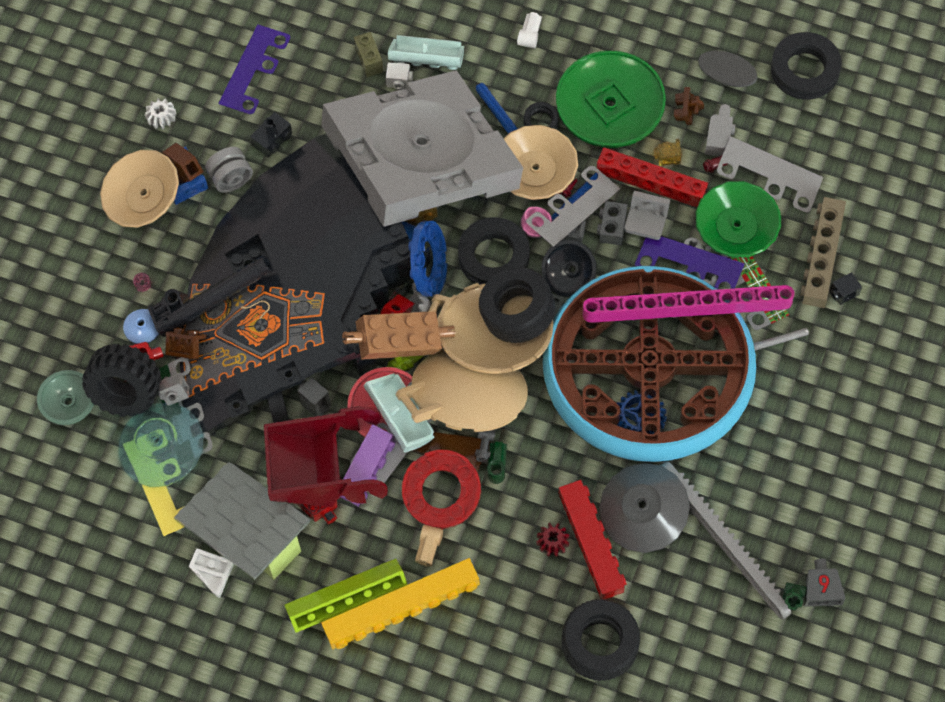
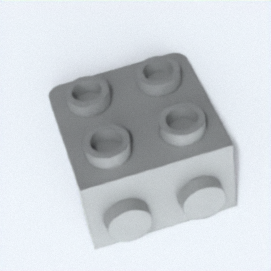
(647, 215)

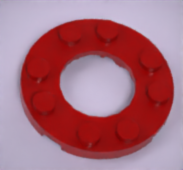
(441, 461)

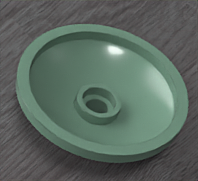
(59, 389)

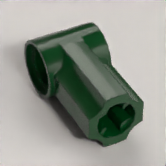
(497, 462)
(794, 595)

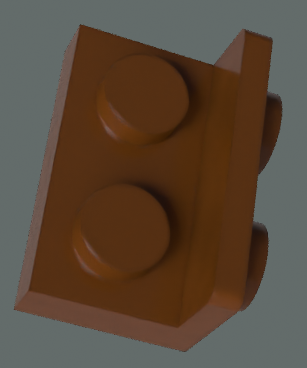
(183, 343)

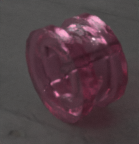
(136, 280)

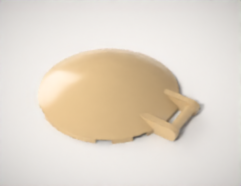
(474, 343)
(462, 395)

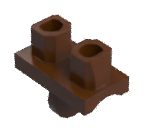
(691, 106)

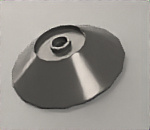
(656, 523)

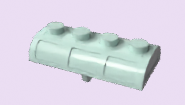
(426, 51)
(395, 413)

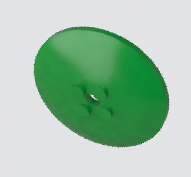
(613, 77)

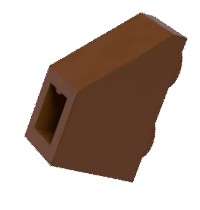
(184, 161)

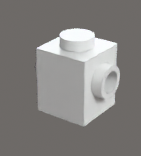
(398, 75)

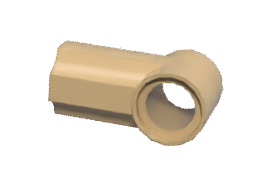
(429, 541)

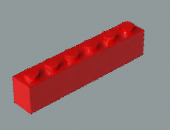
(591, 539)

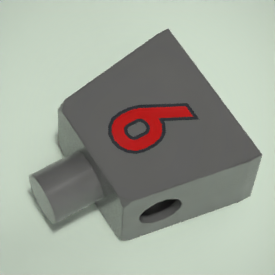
(823, 586)

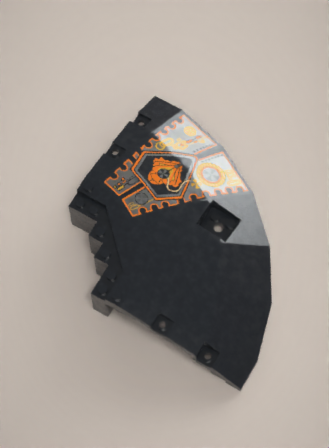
(327, 273)

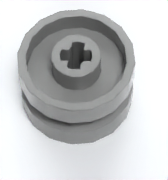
(228, 169)

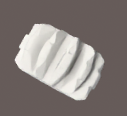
(160, 113)

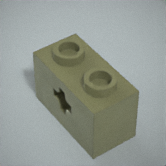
(368, 54)

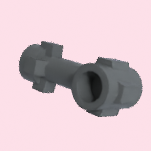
(482, 454)

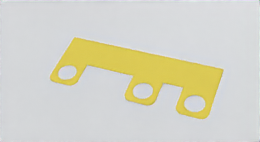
(163, 508)

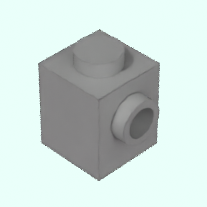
(173, 389)

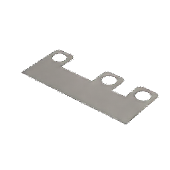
(774, 168)

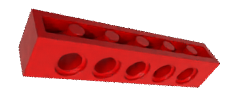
(651, 177)

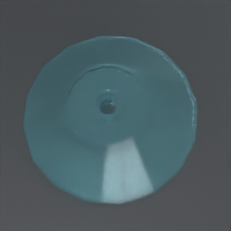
(170, 457)

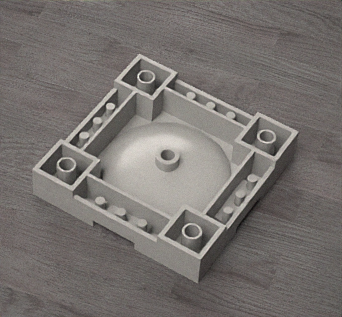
(421, 147)

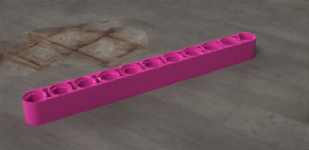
(680, 309)

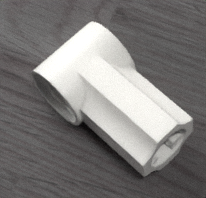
(529, 34)

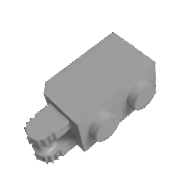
(719, 131)

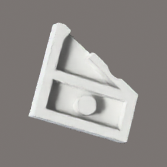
(211, 570)

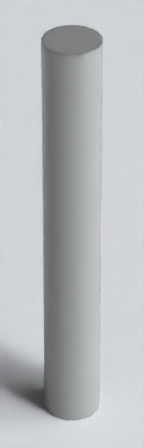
(780, 339)

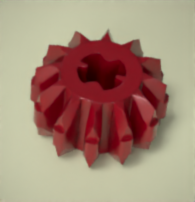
(552, 532)

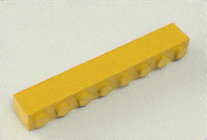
(400, 604)

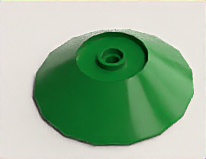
(743, 205)

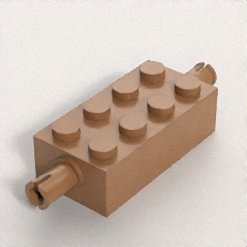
(398, 335)

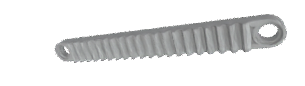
(731, 548)

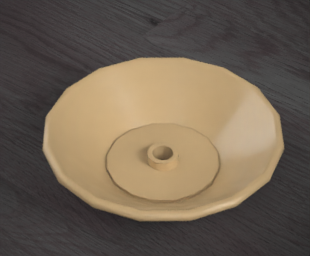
(548, 151)
(130, 180)

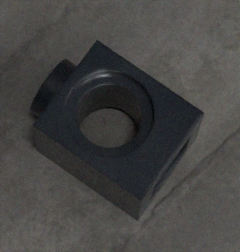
(845, 288)

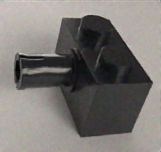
(271, 134)

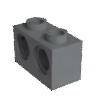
(613, 223)
(314, 397)

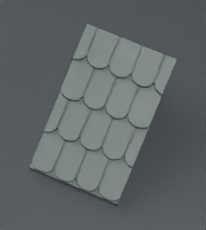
(243, 523)

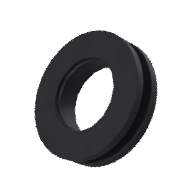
(811, 44)
(488, 229)

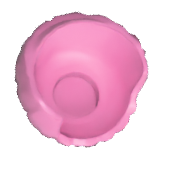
(536, 221)

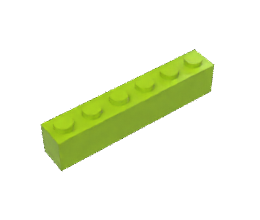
(345, 595)

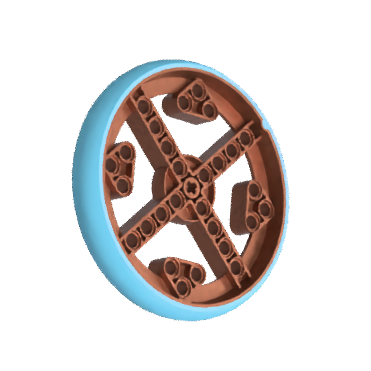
(601, 428)

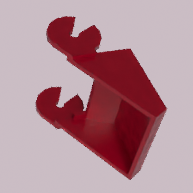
(305, 463)

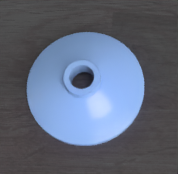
(136, 333)

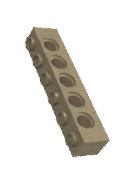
(831, 209)

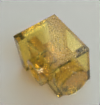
(668, 153)

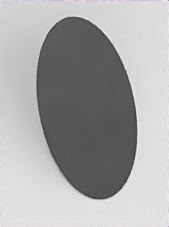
(727, 68)

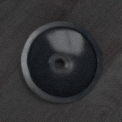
(558, 264)

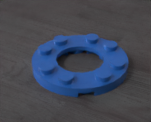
(432, 233)

